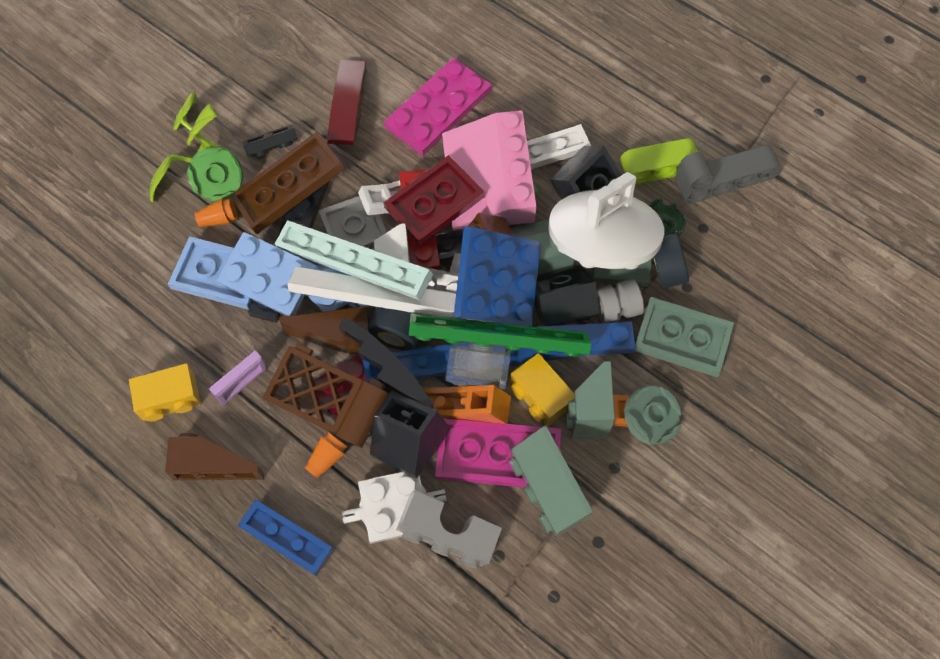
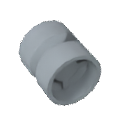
(618, 301)

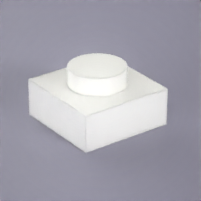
(373, 198)

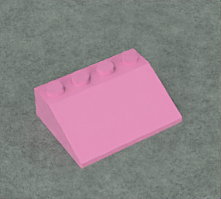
(498, 160)

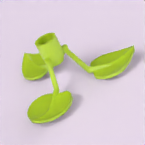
(204, 117)

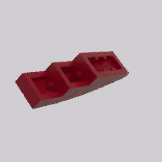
(346, 103)

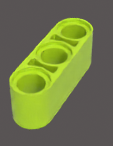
(657, 160)

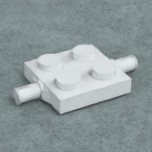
(384, 503)

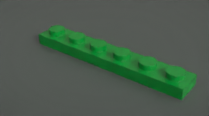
(492, 333)

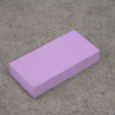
(238, 378)

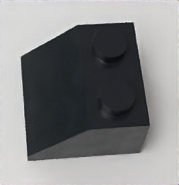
(585, 171)
(566, 296)

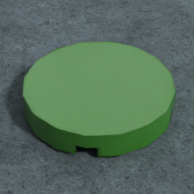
(215, 173)

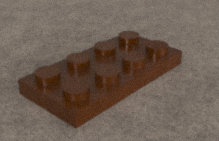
(287, 182)

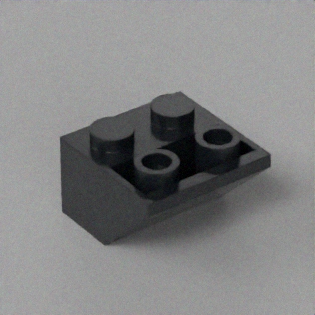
(406, 434)

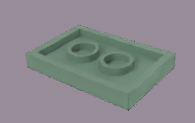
(684, 337)

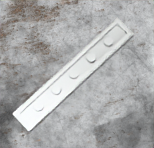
(362, 292)

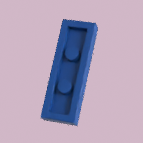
(285, 537)

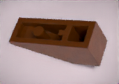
(324, 329)
(198, 459)

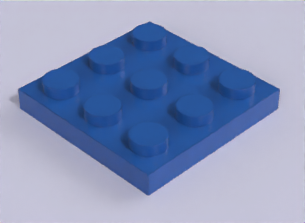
(497, 277)

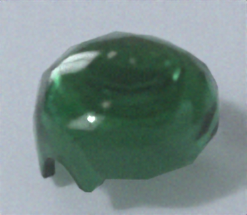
(672, 218)

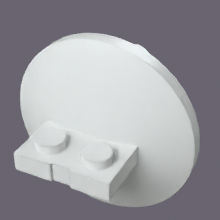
(607, 226)

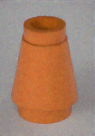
(217, 213)
(325, 455)

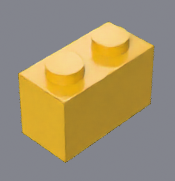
(541, 390)
(164, 392)

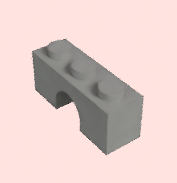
(422, 523)

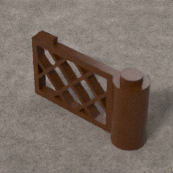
(356, 415)

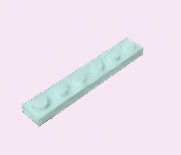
(354, 260)

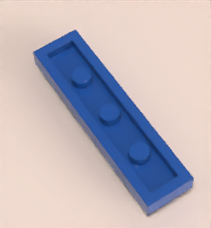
(604, 338)

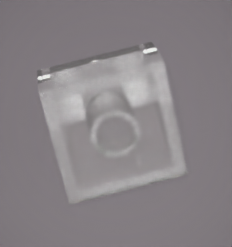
(478, 365)

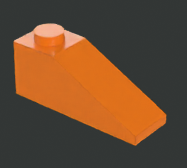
(471, 403)

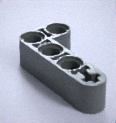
(704, 180)

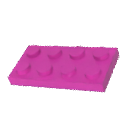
(437, 106)
(482, 452)

